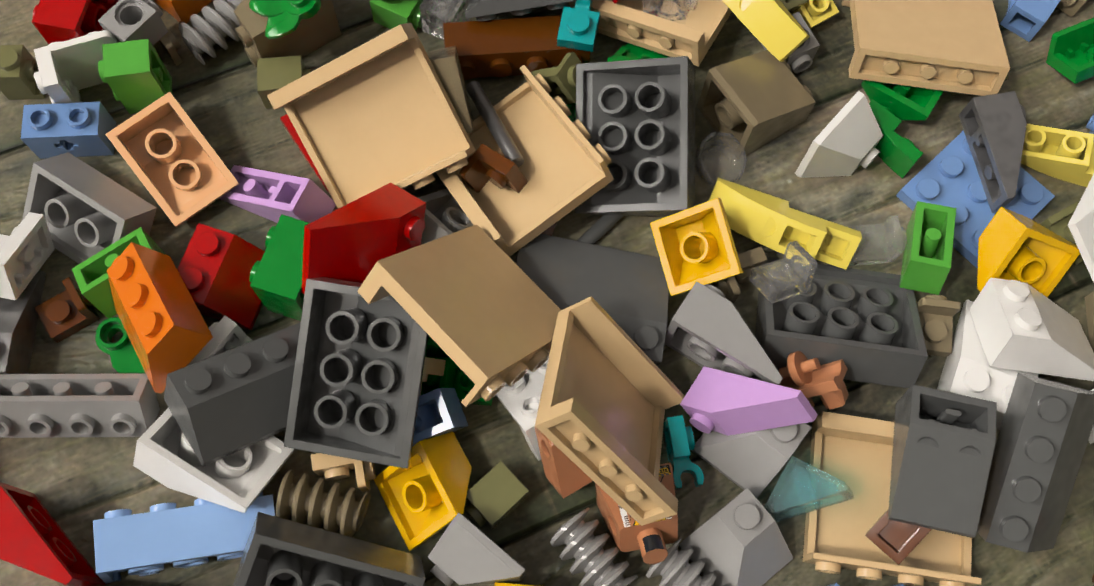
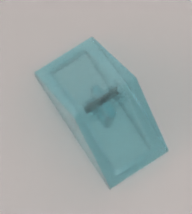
(804, 490)

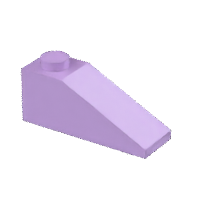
(276, 194)
(743, 404)

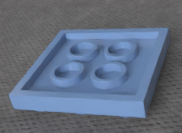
(955, 182)

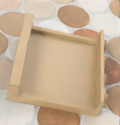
(632, 25)
(929, 44)
(376, 118)
(557, 164)
(472, 306)
(607, 409)
(835, 538)

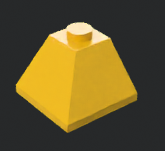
(696, 247)
(1023, 251)
(428, 491)

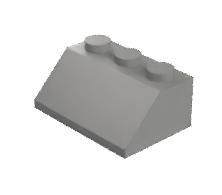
(83, 206)

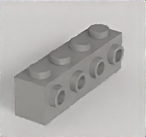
(76, 405)

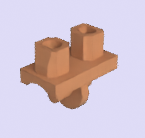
(816, 379)

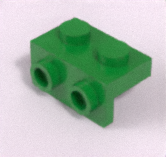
(1073, 51)

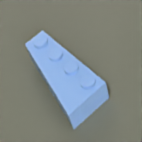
(172, 535)

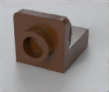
(491, 166)
(66, 312)
(896, 537)

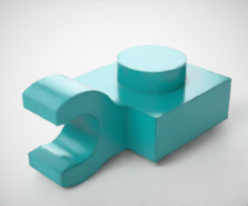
(578, 26)
(679, 442)

